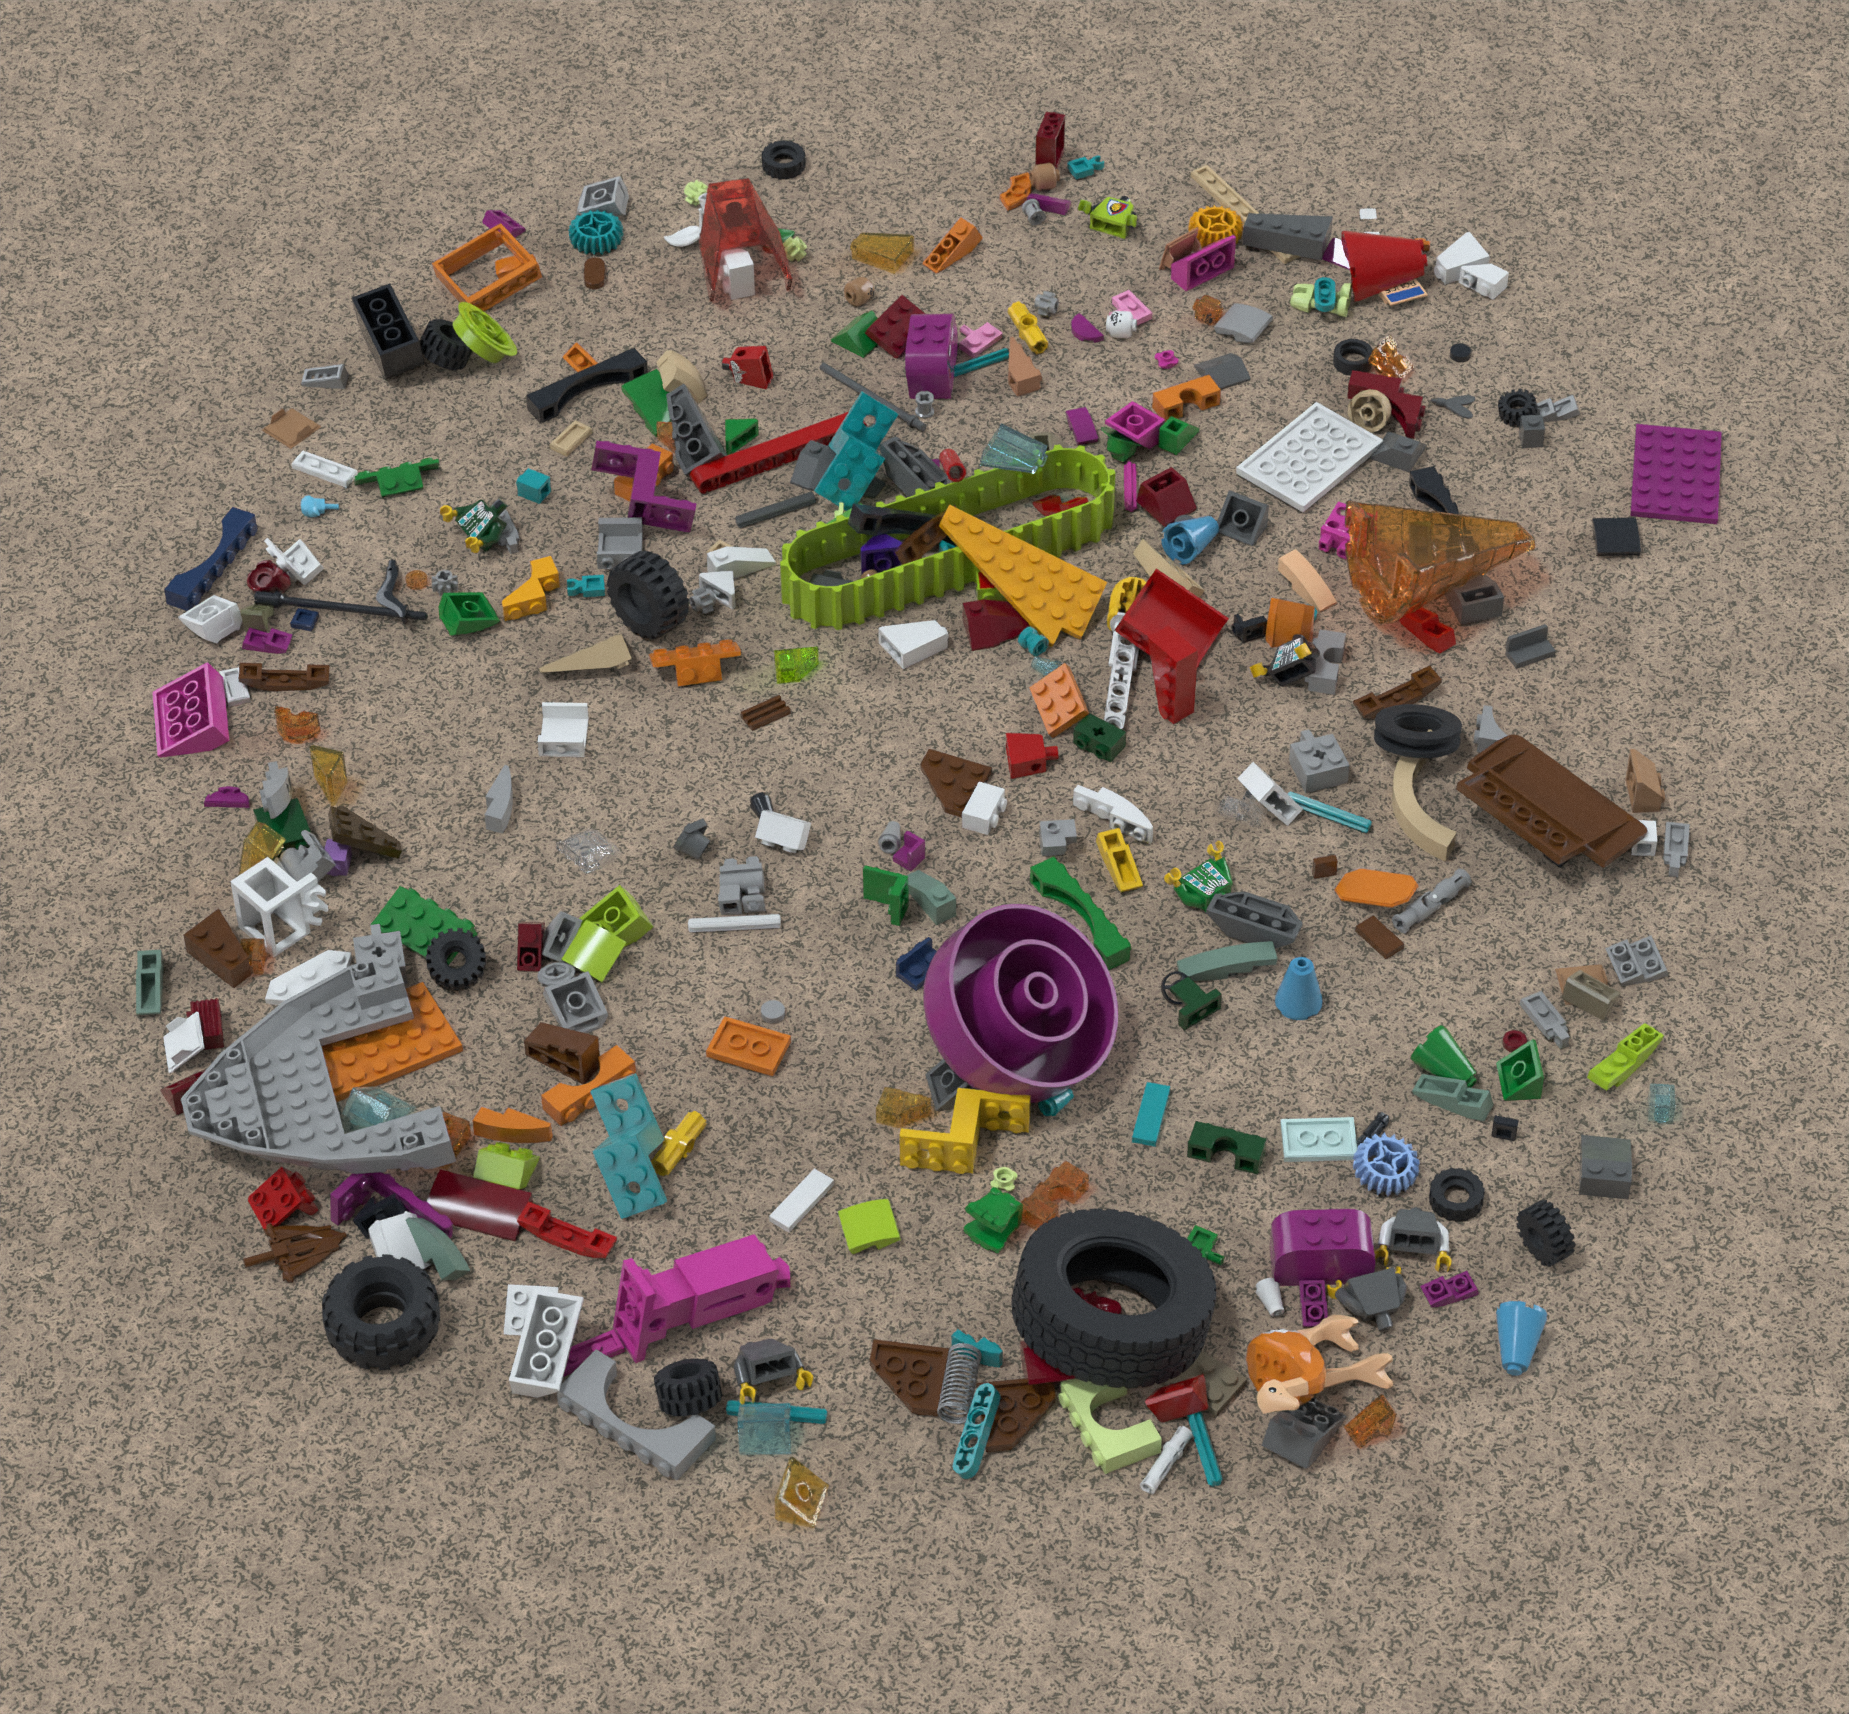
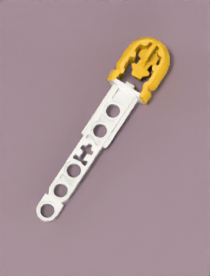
(1127, 590)

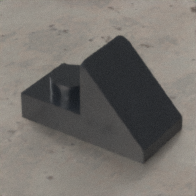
(380, 1210)

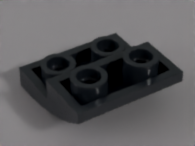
(1616, 536)

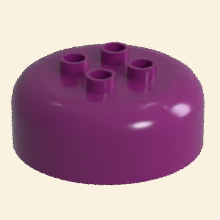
(1020, 1003)

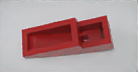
(1429, 630)

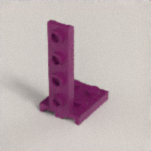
(359, 1188)

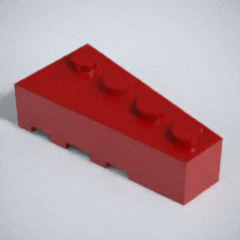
(1174, 673)

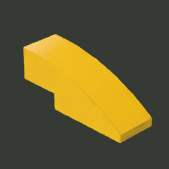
(1118, 860)

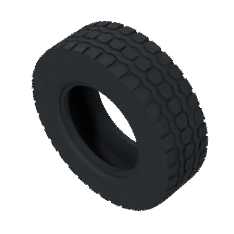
(1104, 1344)

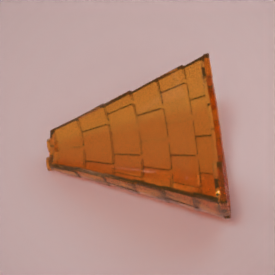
(1417, 556)

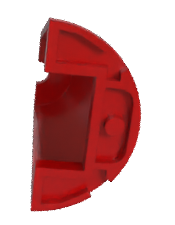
(1381, 261)

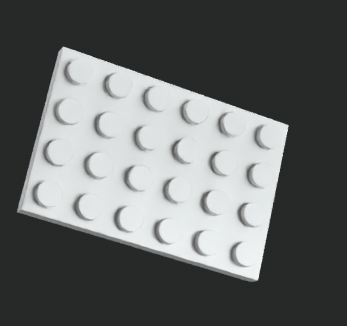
(1309, 457)

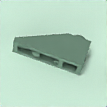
(932, 896)

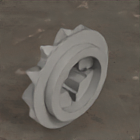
(548, 977)

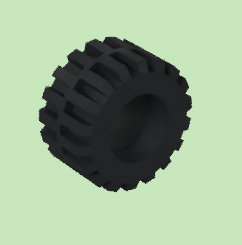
(443, 345)
(688, 1387)

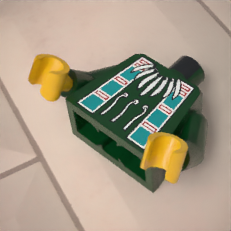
(479, 522)

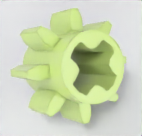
(693, 191)
(794, 248)

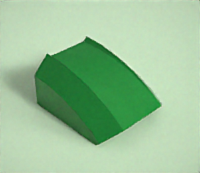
(466, 612)

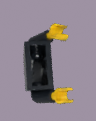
(1291, 661)

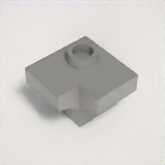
(1056, 836)

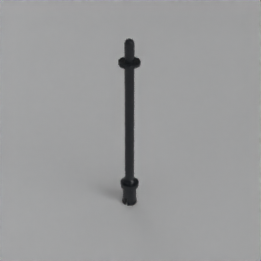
(278, 600)

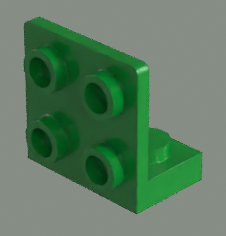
(888, 889)

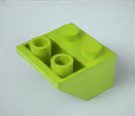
(505, 1165)

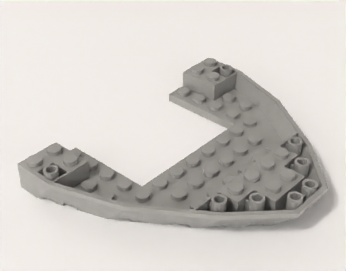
(276, 1094)

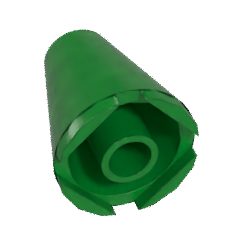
(1444, 1057)

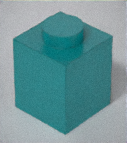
(533, 486)

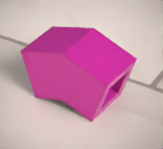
(783, 1276)

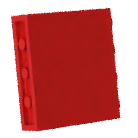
(1168, 603)

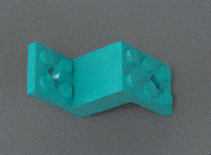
(856, 451)
(625, 1152)

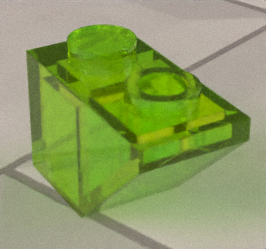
(794, 664)

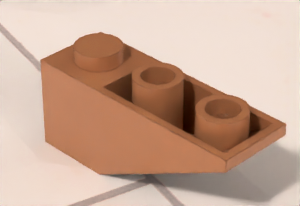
(1021, 372)

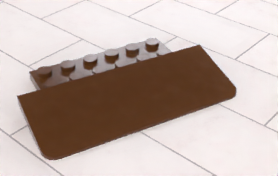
(1548, 803)

